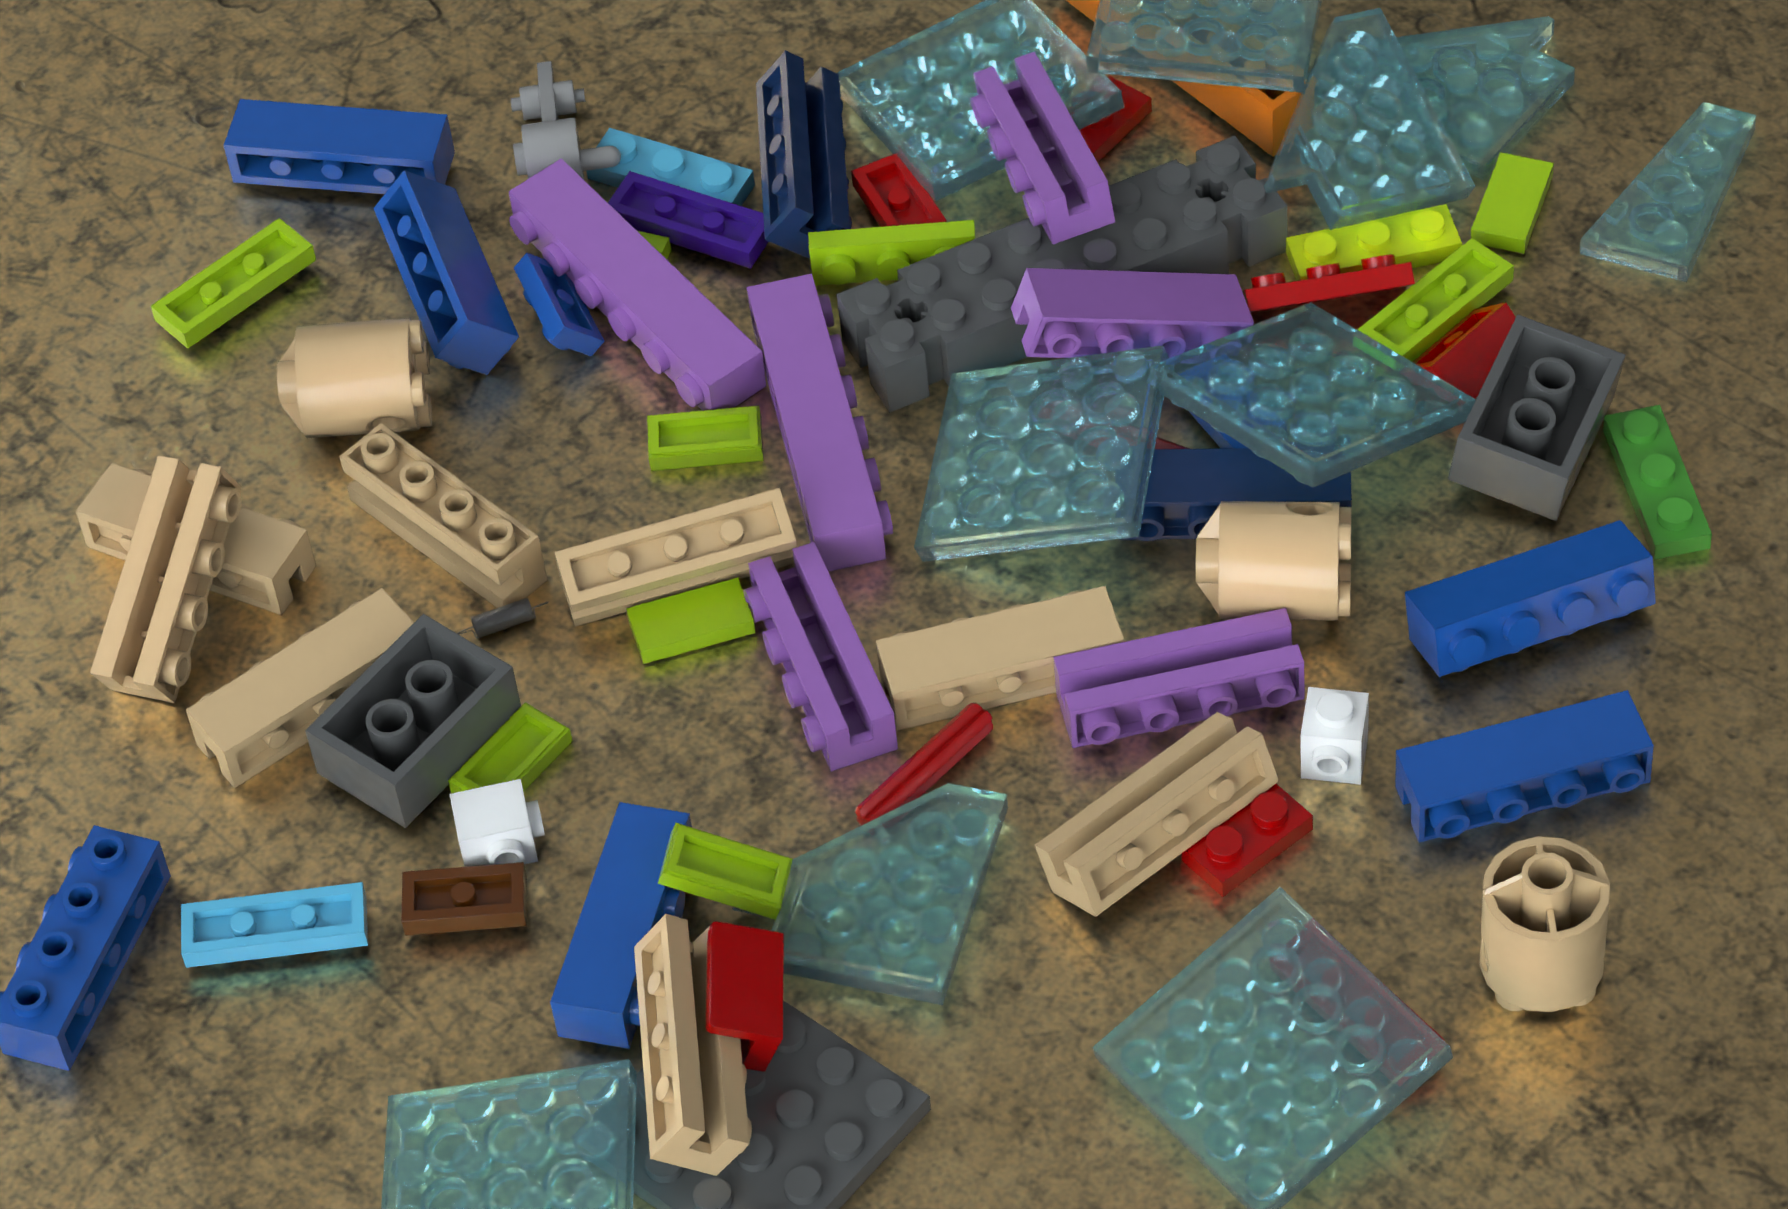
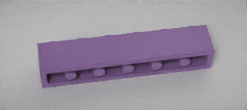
(636, 289)
(817, 422)

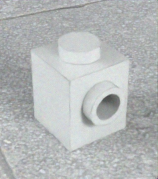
(1334, 735)
(496, 824)

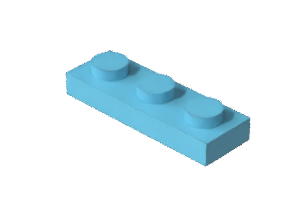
(675, 167)
(274, 924)

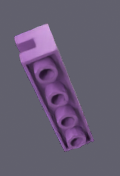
(1042, 150)
(1125, 310)
(822, 659)
(1179, 678)

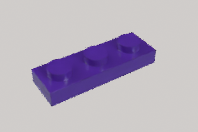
(691, 219)

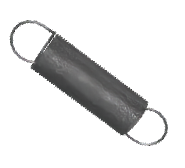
(502, 618)

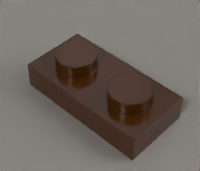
(464, 898)

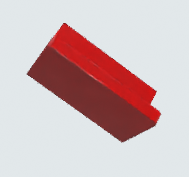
(1469, 348)
(746, 989)

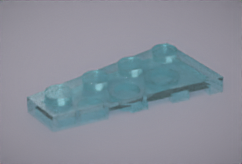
(1675, 199)

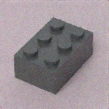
(1536, 417)
(413, 720)

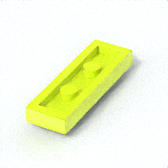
(1414, 237)

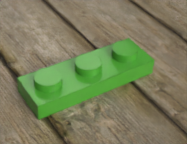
(1657, 482)

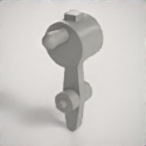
(554, 138)

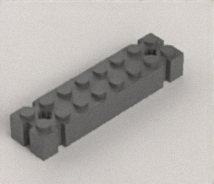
(957, 305)

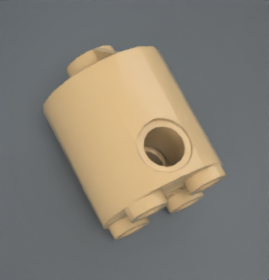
(355, 377)
(1276, 558)
(1544, 925)

